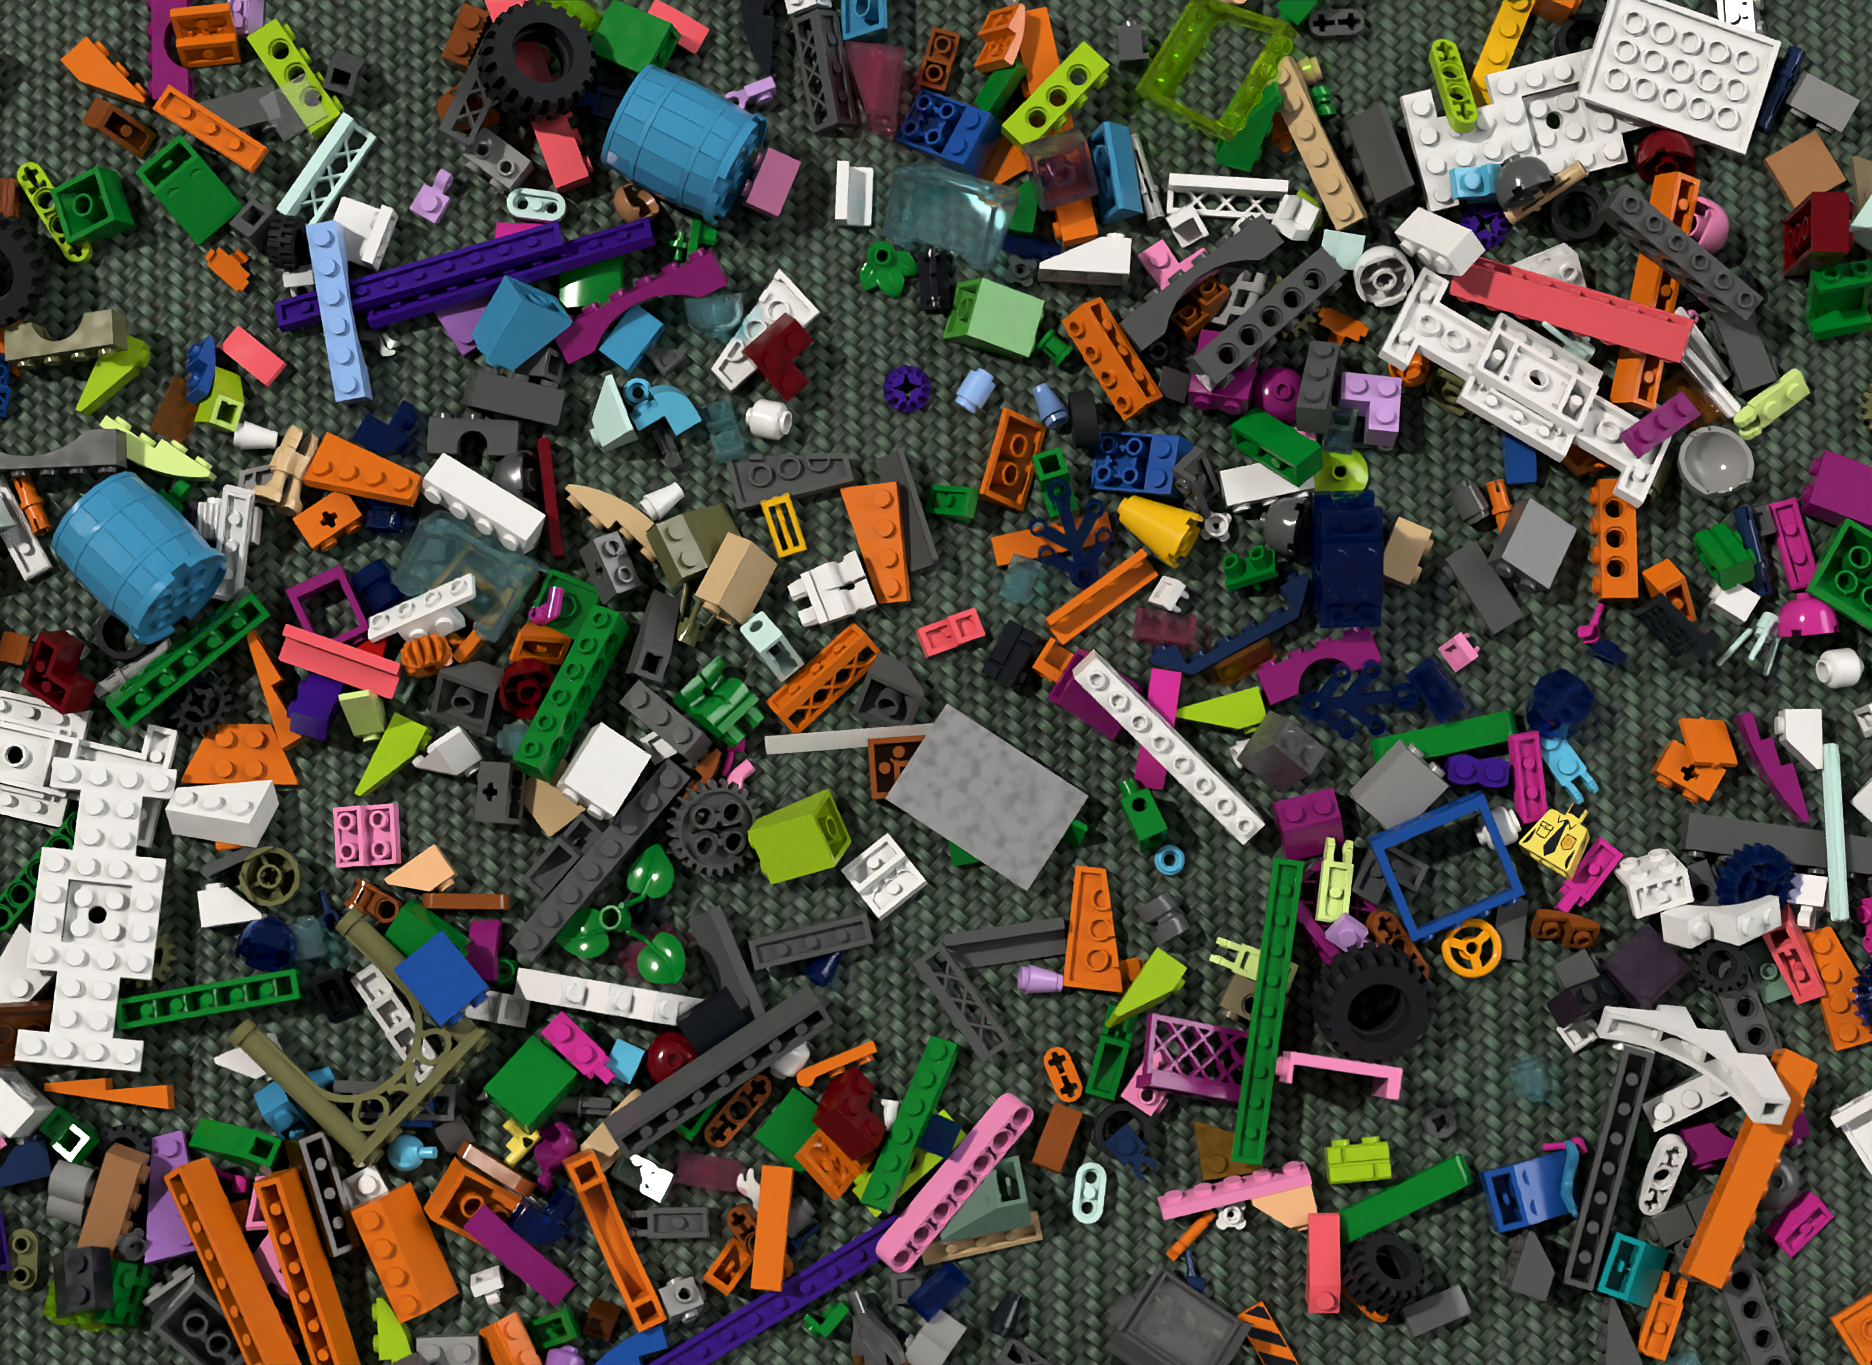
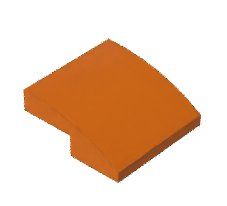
(205, 35)
(1003, 38)
(830, 1165)

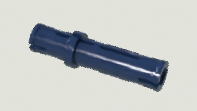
(1783, 79)
(1749, 535)

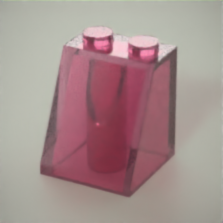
(878, 82)

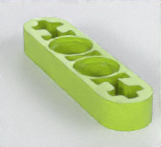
(1458, 85)
(49, 216)

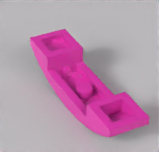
(1163, 697)

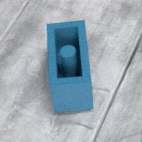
(630, 338)

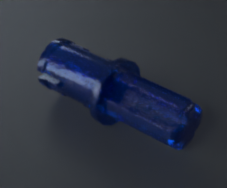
(1030, 247)

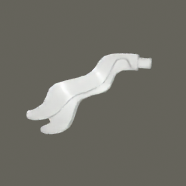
(750, 1187)

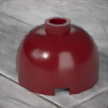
(1665, 153)
(525, 686)
(668, 1054)

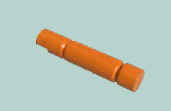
(1191, 1234)

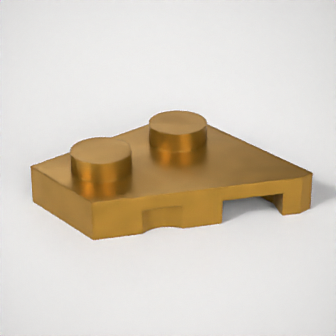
(1214, 1153)

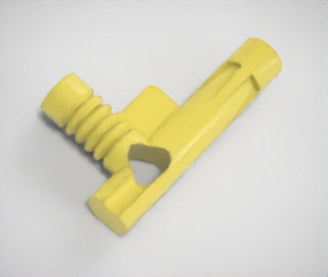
(516, 1144)

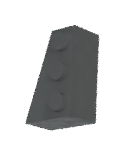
(514, 395)

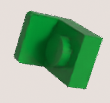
(832, 1317)

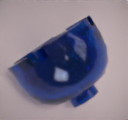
(267, 944)

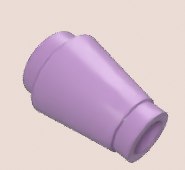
(1038, 980)

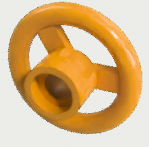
(1477, 969)

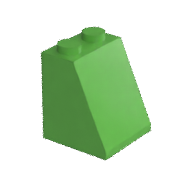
(994, 318)

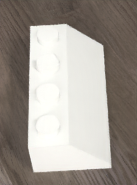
(483, 504)

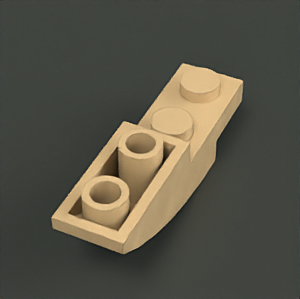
(610, 512)

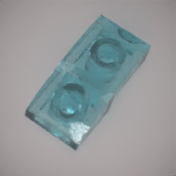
(723, 430)

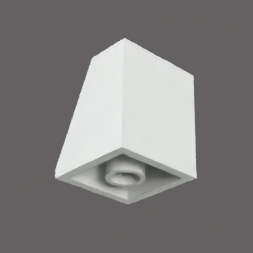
(602, 771)

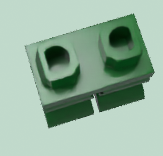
(721, 711)

